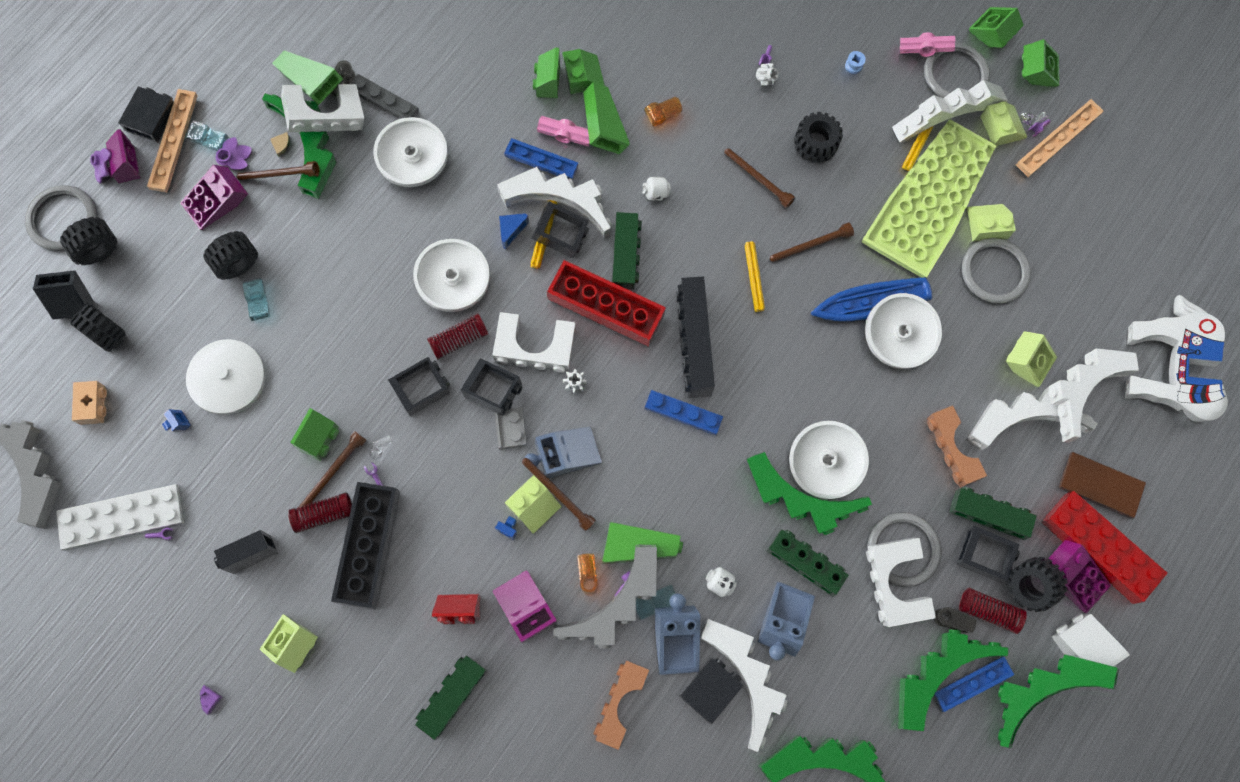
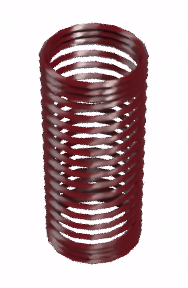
(456, 330)
(342, 503)
(967, 601)

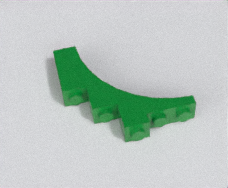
(314, 150)
(798, 504)
(1044, 684)
(917, 694)
(797, 757)

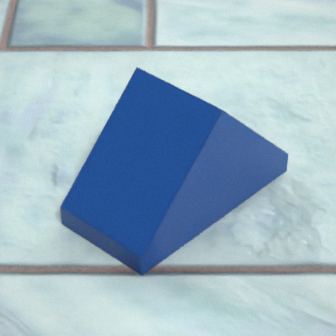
(511, 227)

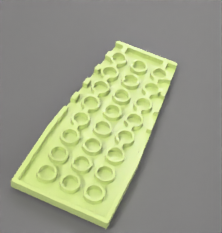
(930, 200)

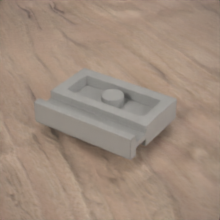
(511, 429)

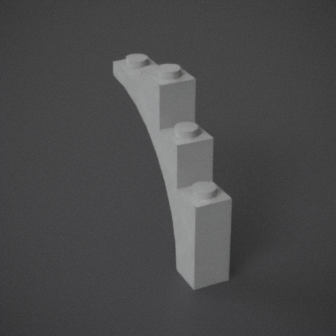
(37, 488)
(622, 608)

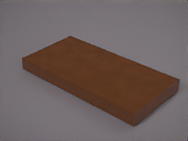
(1102, 485)

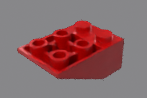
(457, 608)

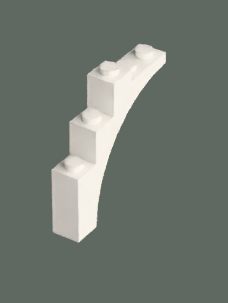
(940, 109)
(535, 187)
(1072, 394)
(1024, 408)
(763, 700)

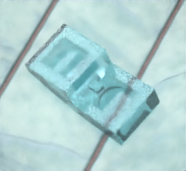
(206, 136)
(256, 299)
(662, 599)

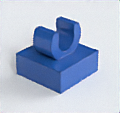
(175, 420)
(507, 528)

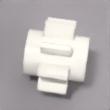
(767, 74)
(574, 375)

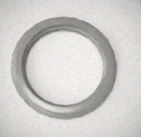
(976, 55)
(42, 197)
(1016, 251)
(930, 532)

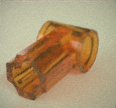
(659, 112)
(587, 572)

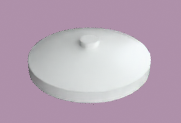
(410, 152)
(451, 275)
(903, 331)
(225, 377)
(828, 459)

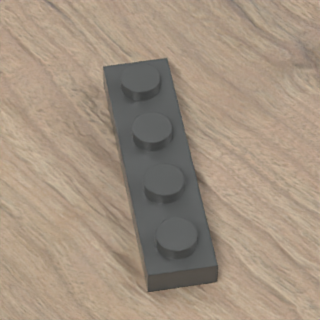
(384, 99)

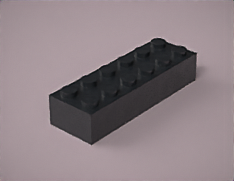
(696, 337)
(366, 546)

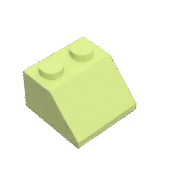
(1002, 123)
(990, 222)
(1032, 358)
(533, 504)
(288, 644)

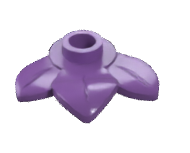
(236, 154)
(99, 161)

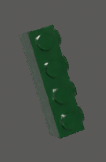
(625, 250)
(992, 513)
(807, 562)
(450, 698)

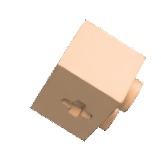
(88, 402)

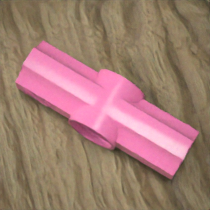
(927, 44)
(563, 131)

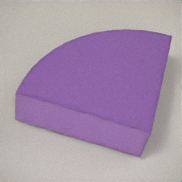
(208, 699)

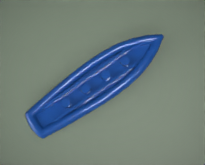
(858, 301)

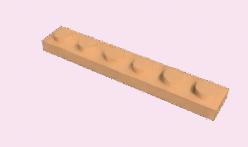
(1059, 138)
(172, 141)

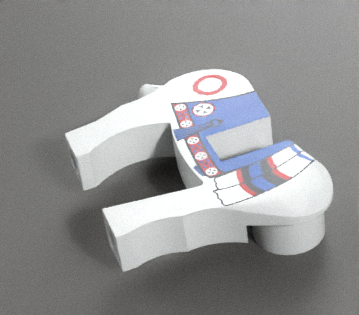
(1195, 341)

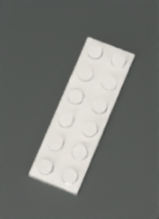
(119, 517)

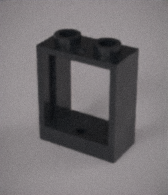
(554, 243)
(411, 372)
(476, 378)
(969, 547)

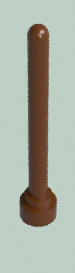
(310, 169)
(785, 198)
(846, 230)
(355, 441)
(585, 520)

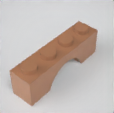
(964, 468)
(611, 730)

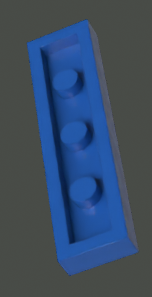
(540, 158)
(683, 412)
(973, 684)

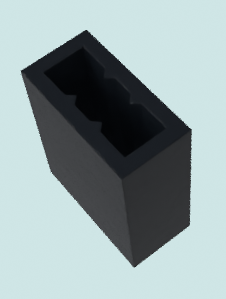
(147, 114)
(61, 293)
(245, 552)
(711, 690)

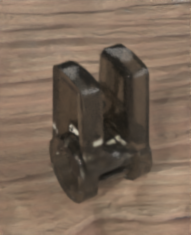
(344, 73)
(955, 621)

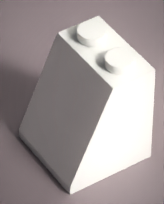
(1089, 641)

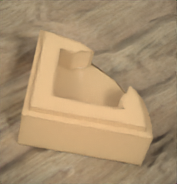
(280, 143)

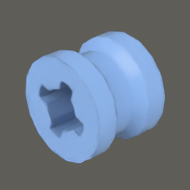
(852, 66)

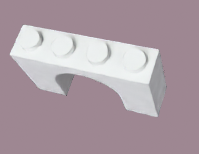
(304, 119)
(555, 357)
(883, 559)

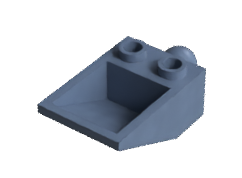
(568, 451)
(786, 621)
(677, 637)

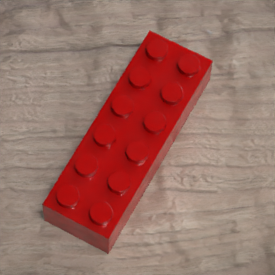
(606, 303)
(1115, 555)

